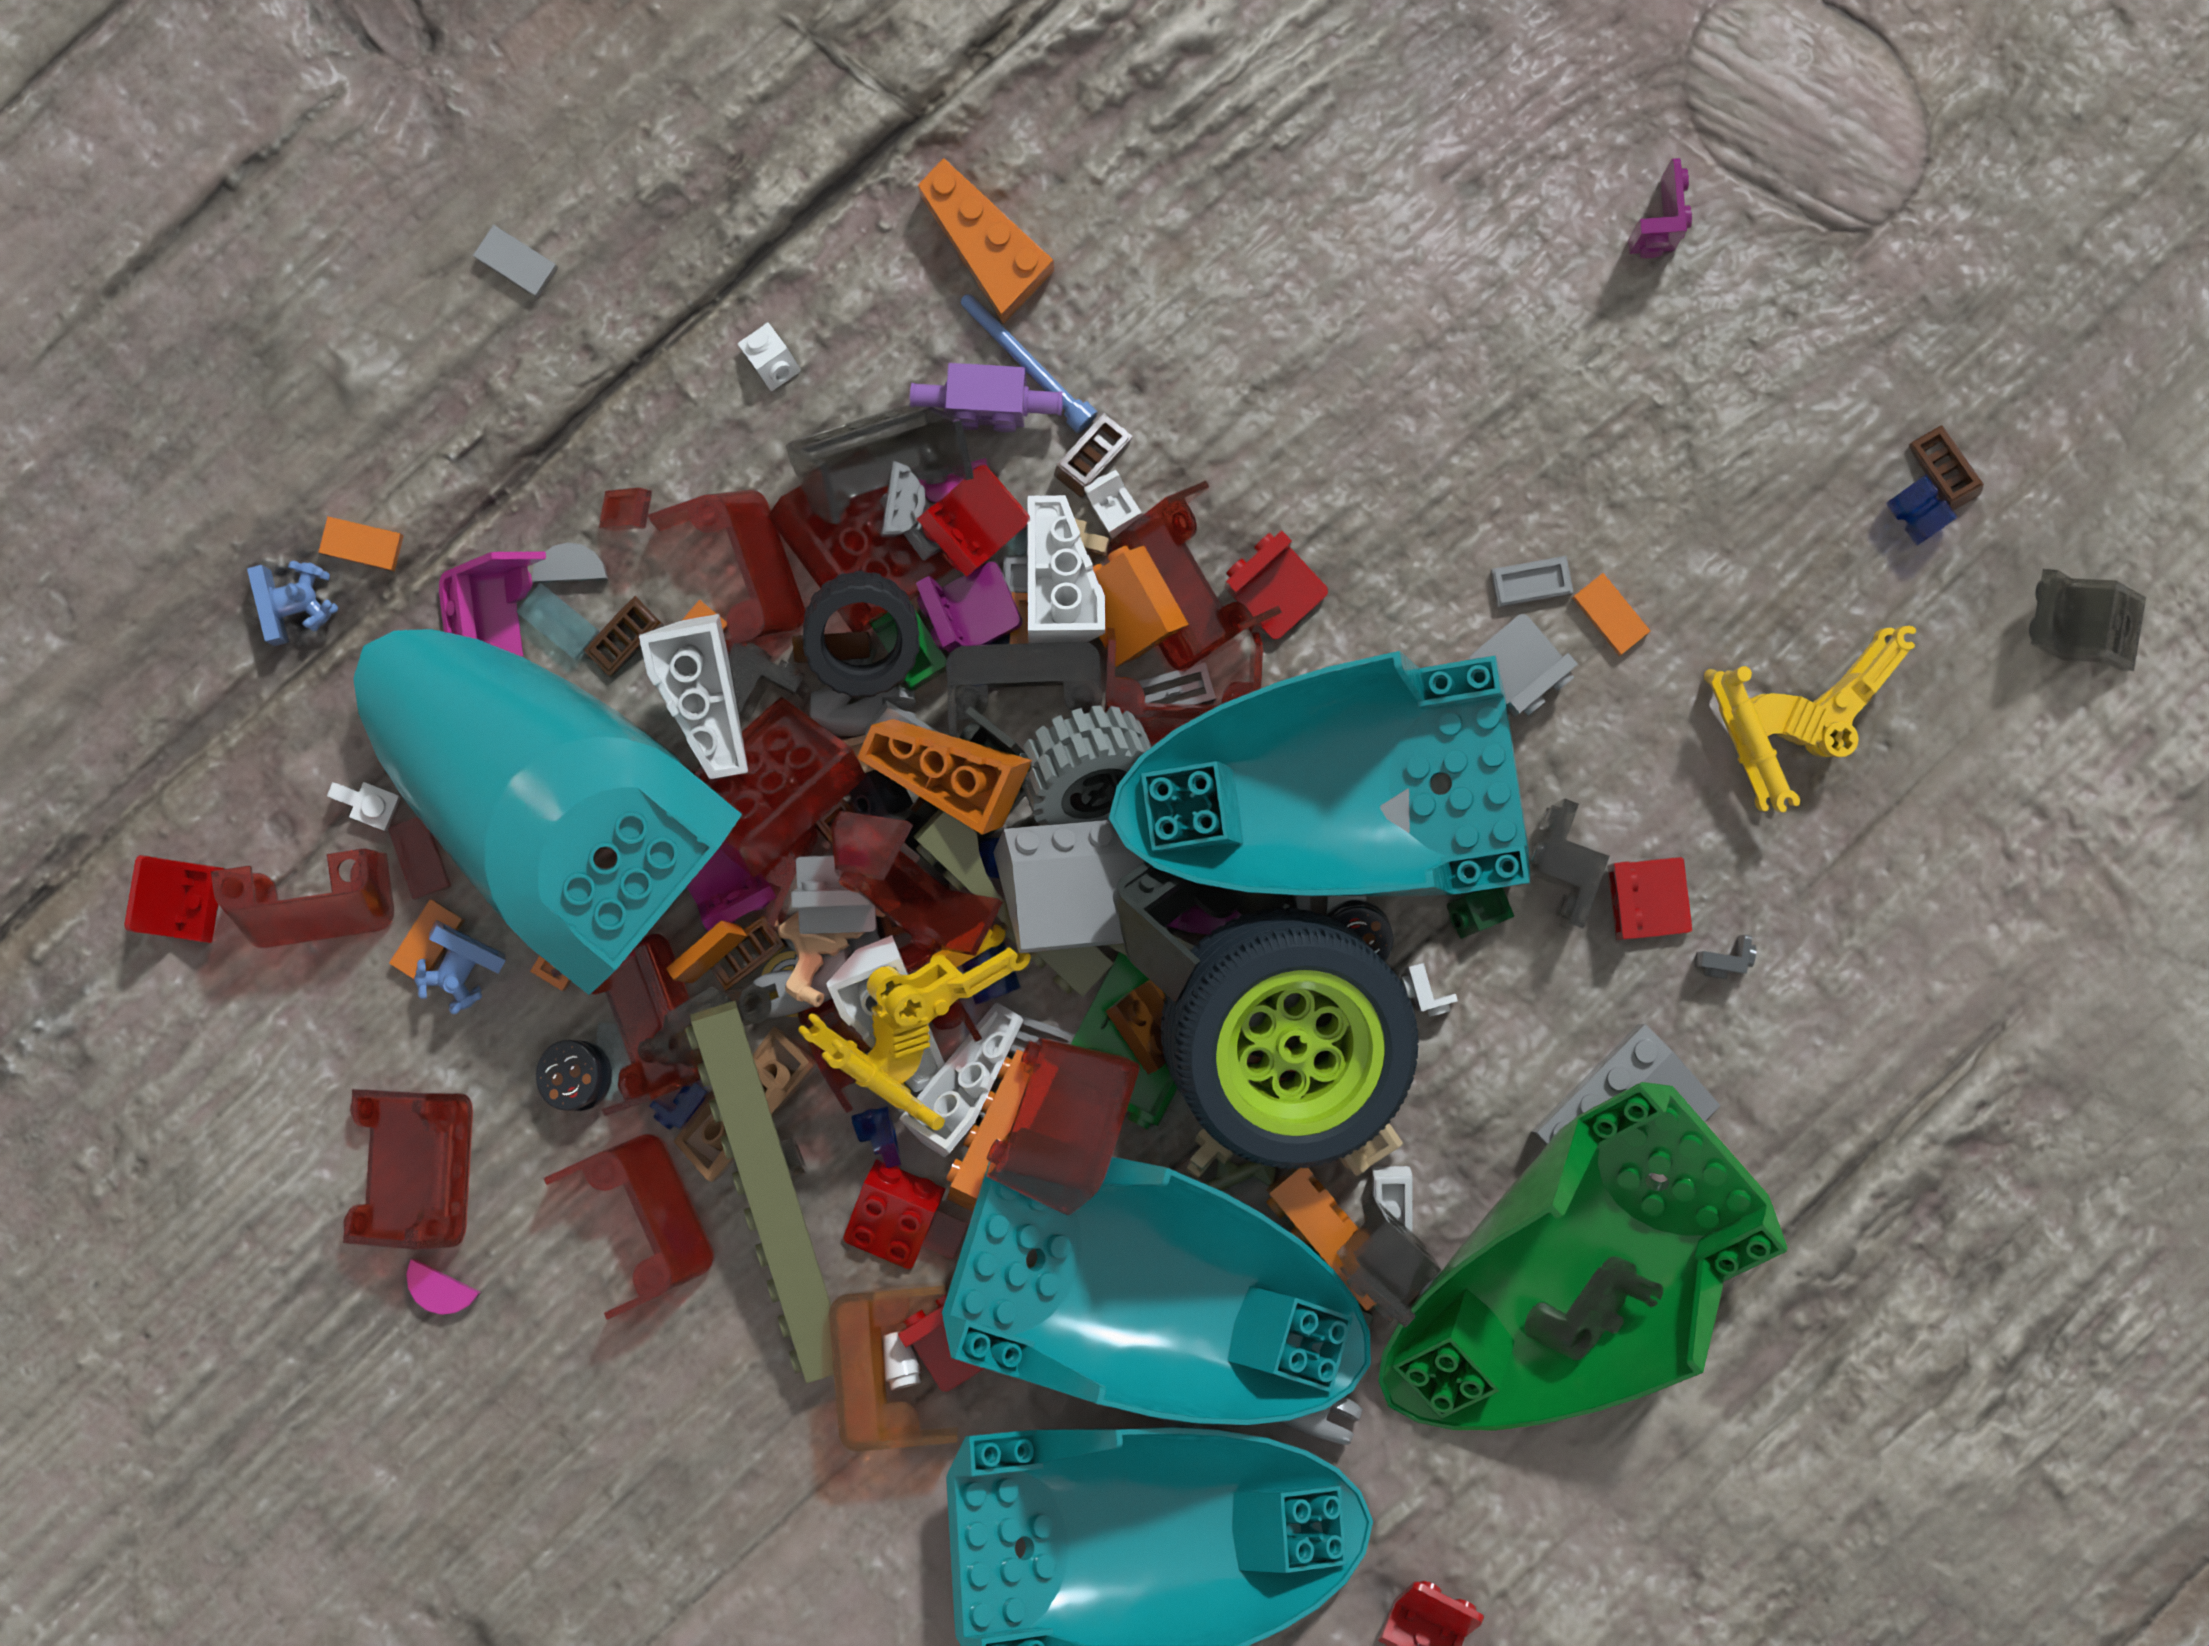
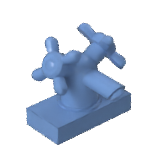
(279, 602)
(456, 966)

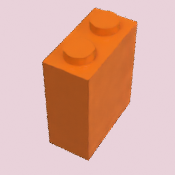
(1136, 603)

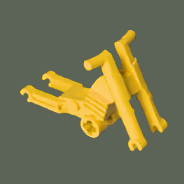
(1800, 720)
(903, 1020)

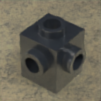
(879, 796)

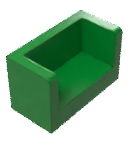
(929, 660)

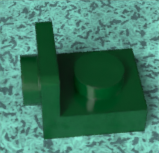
(1479, 911)

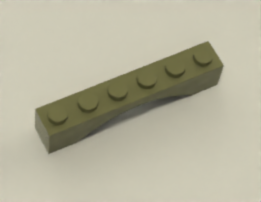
(958, 851)

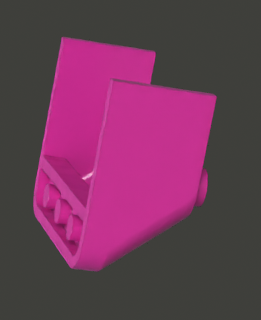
(483, 597)

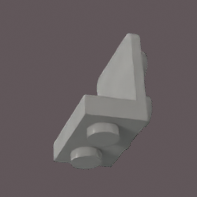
(1526, 664)

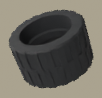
(873, 677)

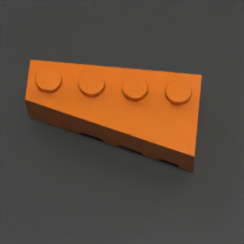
(988, 243)
(949, 772)
(999, 1112)
(1316, 1218)

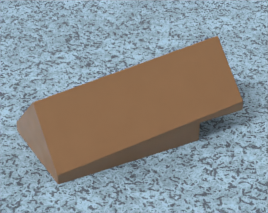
(781, 1068)

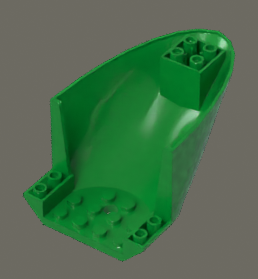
(1570, 1211)

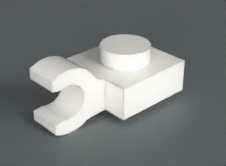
(369, 805)

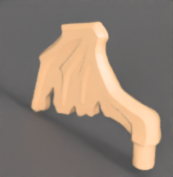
(809, 960)

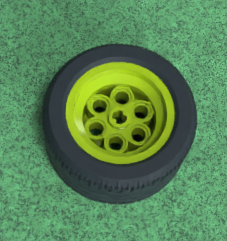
(1327, 1105)

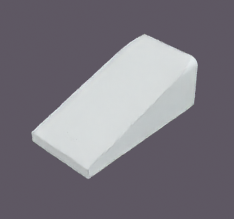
(1394, 1191)

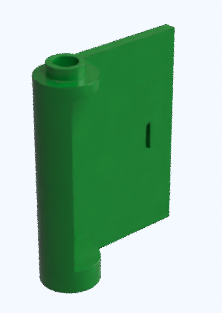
(1151, 1092)

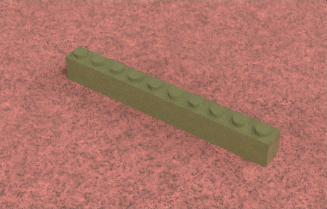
(767, 1184)

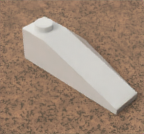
(1062, 586)
(695, 679)
(854, 1002)
(965, 1081)

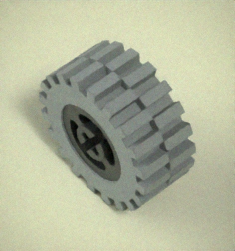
(1081, 764)

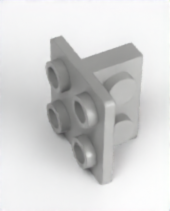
(827, 905)

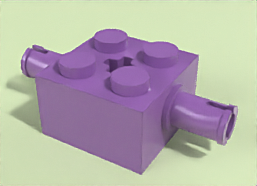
(987, 396)

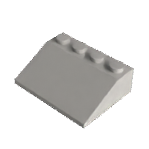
(1063, 883)
(1634, 1060)

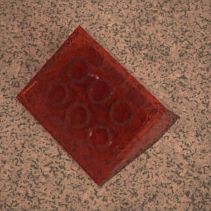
(853, 546)
(790, 783)

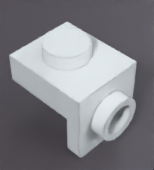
(769, 356)
(1112, 503)
(1418, 986)

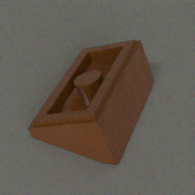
(842, 645)

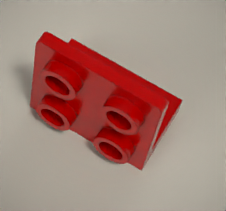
(1649, 898)

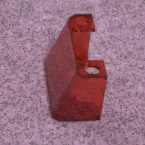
(350, 909)

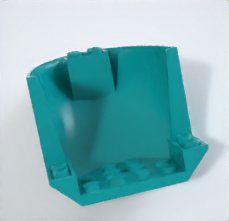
(1293, 776)
(528, 784)
(1155, 1302)
(1145, 1537)

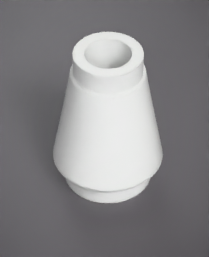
(899, 1363)

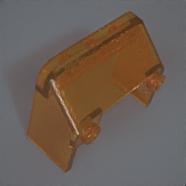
(863, 1412)

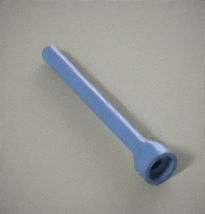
(1078, 414)

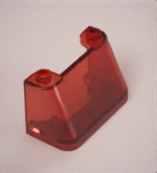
(1064, 1124)
(414, 1169)

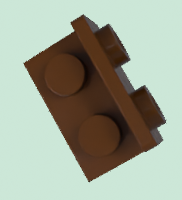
(1139, 1022)

